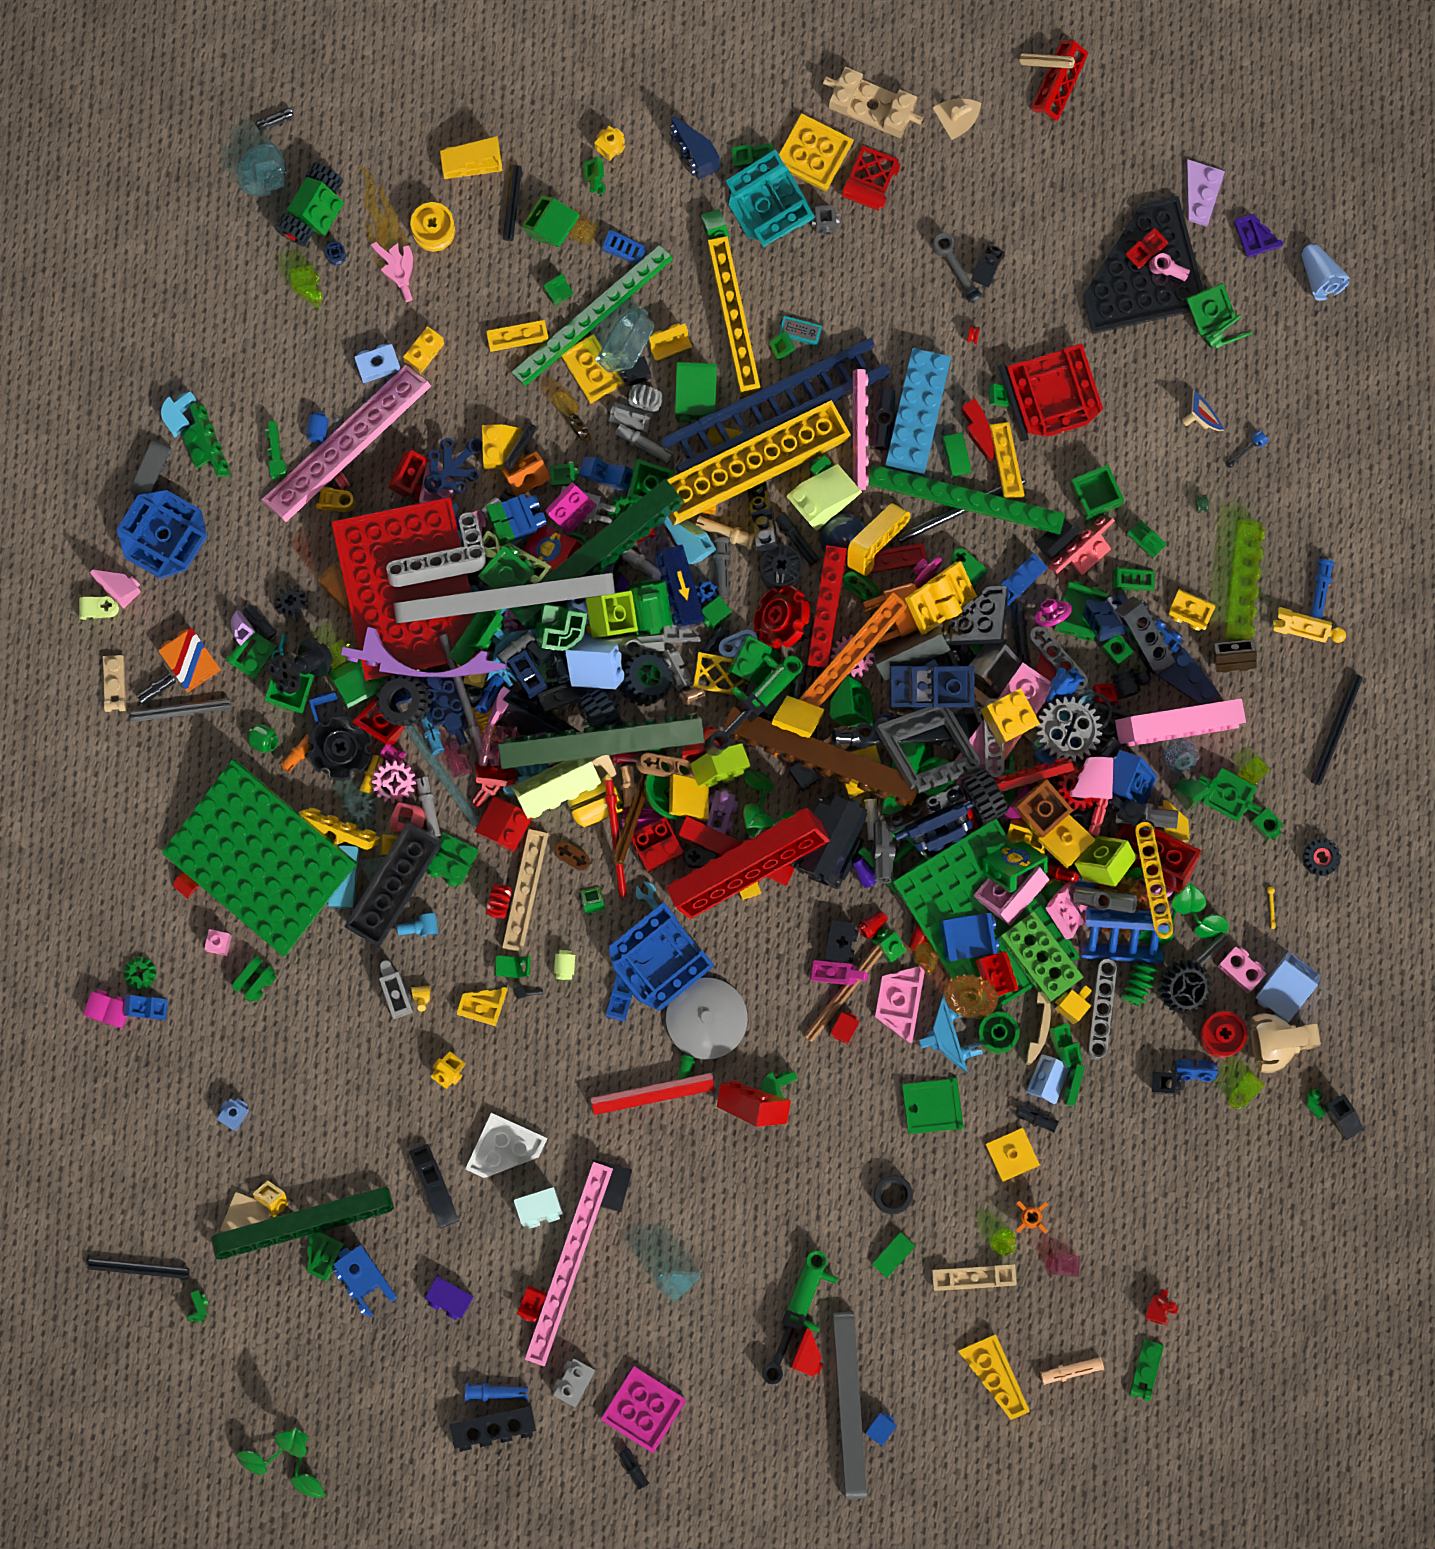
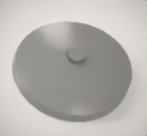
(707, 1019)

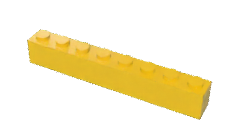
(733, 316)

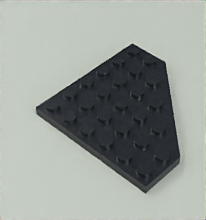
(1131, 296)

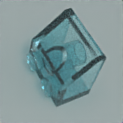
(677, 1283)

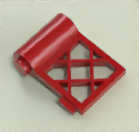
(867, 192)

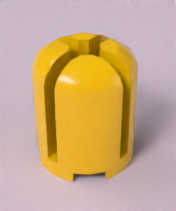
(591, 805)

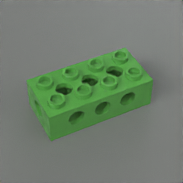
(1054, 957)

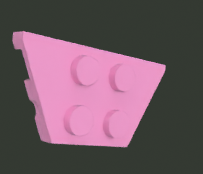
(900, 1001)

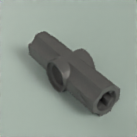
(1156, 817)
(882, 852)
(1093, 897)

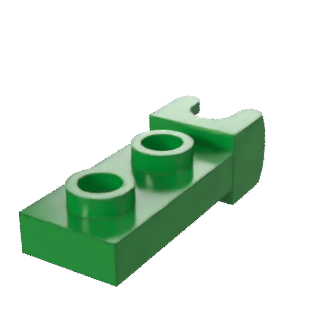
(277, 465)

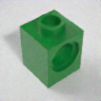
(714, 225)
(716, 612)
(1116, 658)
(1258, 824)

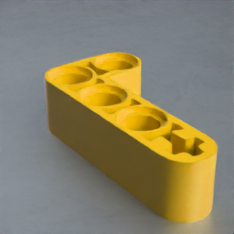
(874, 537)

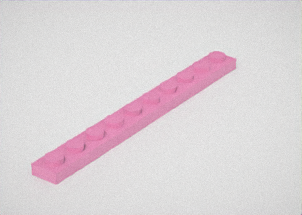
(568, 1264)

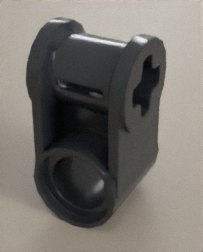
(702, 853)

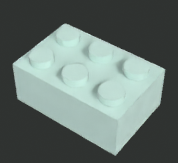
(538, 1207)

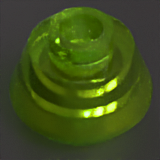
(1003, 1242)

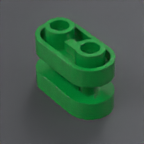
(266, 977)

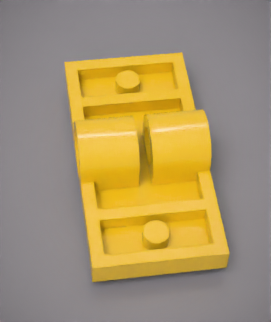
(941, 597)
(340, 832)

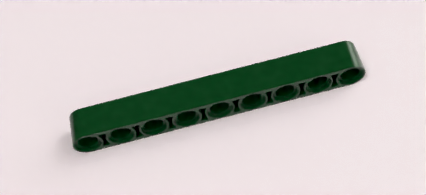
(302, 1223)

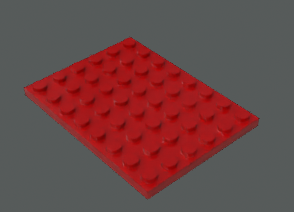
(365, 550)

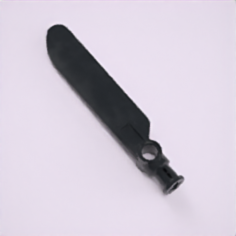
(854, 737)

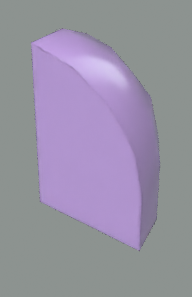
(240, 627)

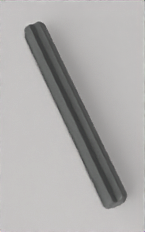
(180, 709)

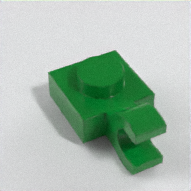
(593, 173)

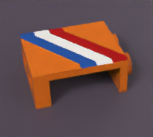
(189, 659)

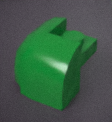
(560, 627)

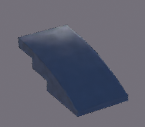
(932, 686)

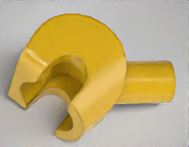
(421, 996)

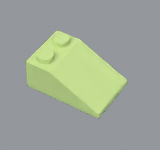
(824, 495)

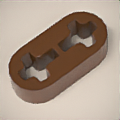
(569, 859)

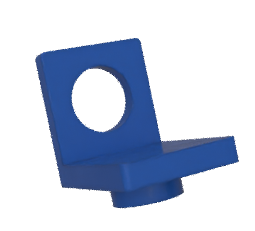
(321, 698)

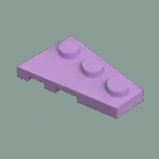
(1202, 191)

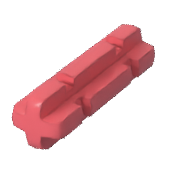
(1098, 817)

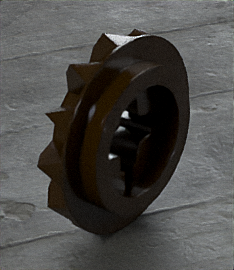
(579, 427)

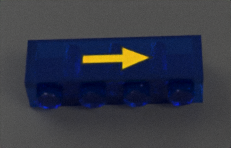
(680, 587)

